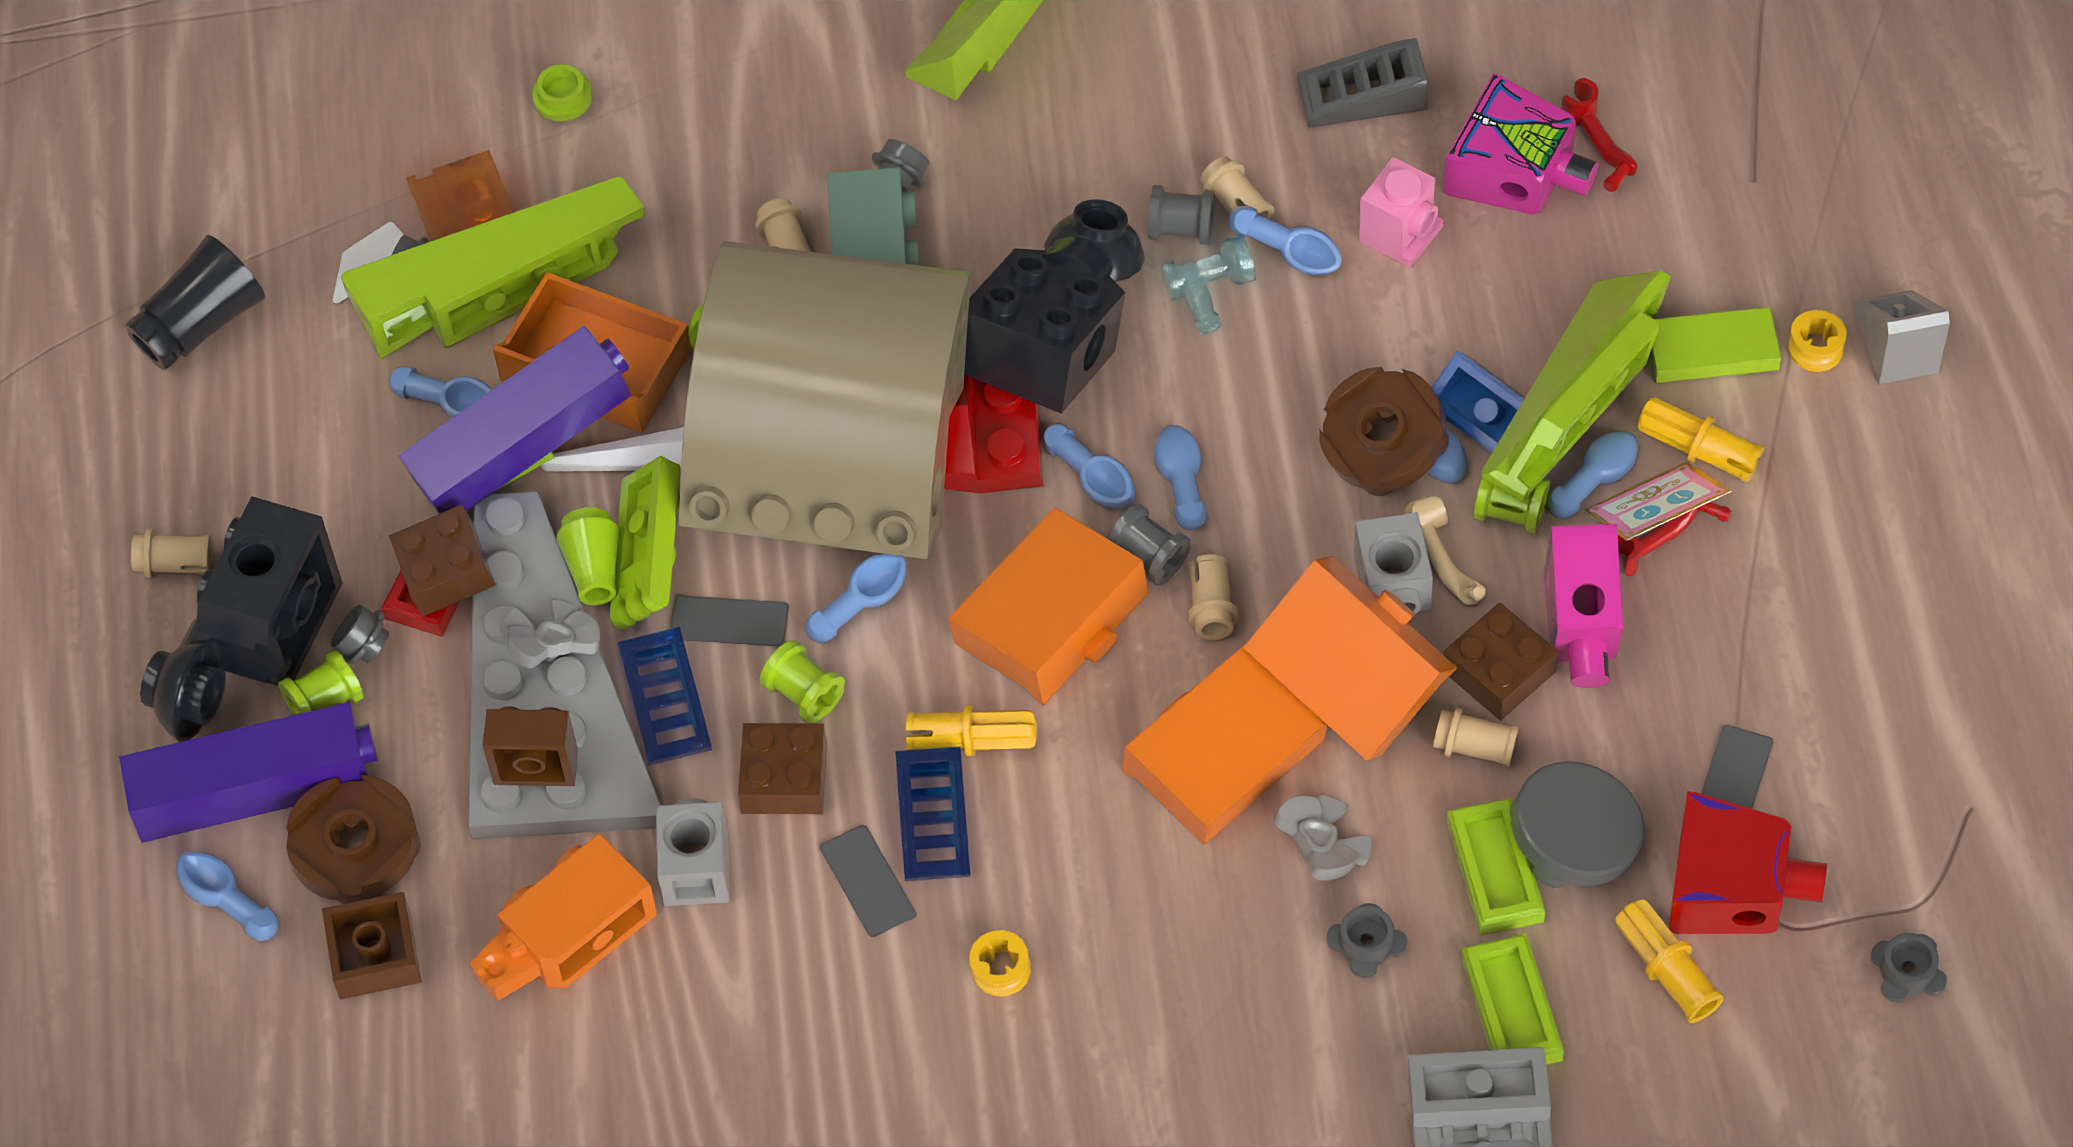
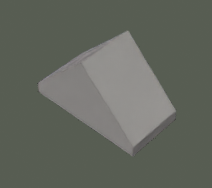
(1902, 334)

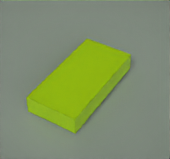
(1715, 345)
(1494, 868)
(1511, 997)

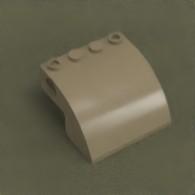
(823, 399)

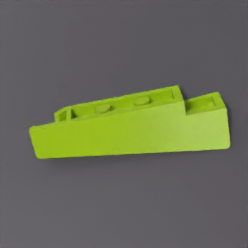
(970, 43)
(489, 269)
(1583, 376)

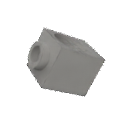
(1398, 544)
(699, 875)

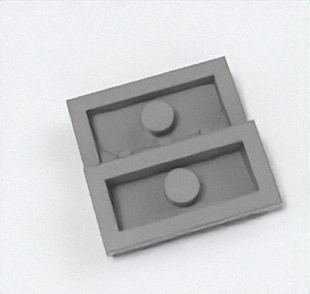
(1480, 1099)

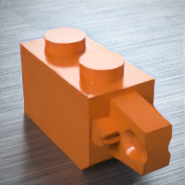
(566, 921)

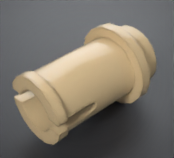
(1233, 188)
(780, 225)
(170, 553)
(1212, 609)
(1475, 737)

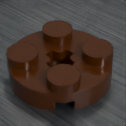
(1405, 455)
(359, 871)

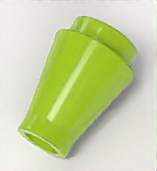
(590, 551)

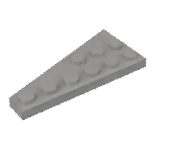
(611, 777)

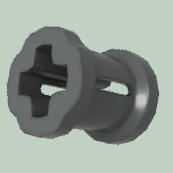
(1181, 214)
(1147, 540)

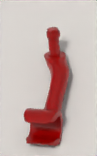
(1585, 116)
(1656, 537)

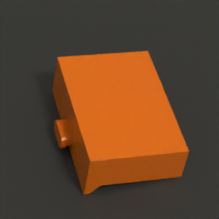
(647, 340)
(1050, 605)
(1350, 656)
(1223, 745)

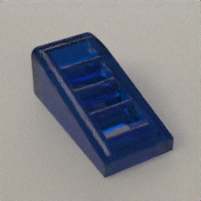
(651, 650)
(932, 764)

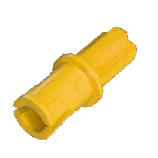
(1700, 438)
(973, 730)
(1668, 960)

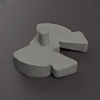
(566, 633)
(1311, 826)

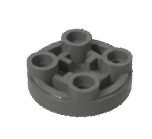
(1576, 825)

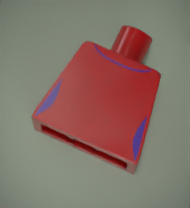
(1736, 870)

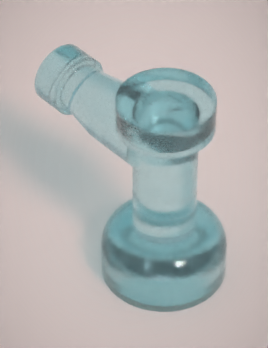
(1191, 279)

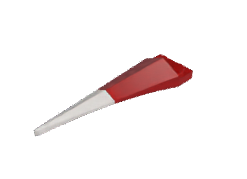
(989, 445)

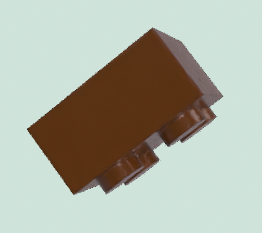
(442, 560)
(1501, 661)
(530, 747)
(782, 768)
(371, 945)

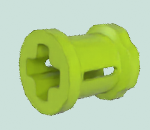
(1500, 505)
(802, 681)
(322, 687)

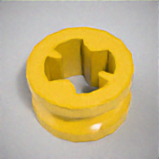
(1813, 357)
(985, 948)

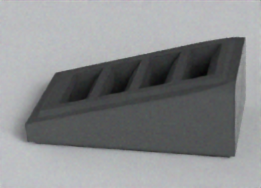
(1381, 63)

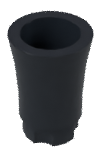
(194, 303)

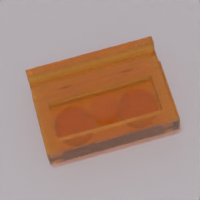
(460, 195)

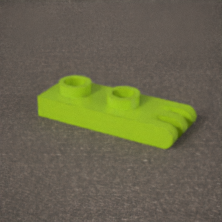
(645, 542)

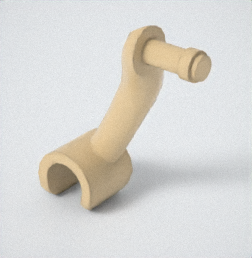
(1433, 516)

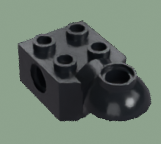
(1054, 312)
(252, 615)

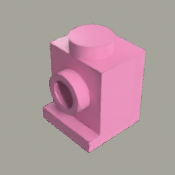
(1399, 213)

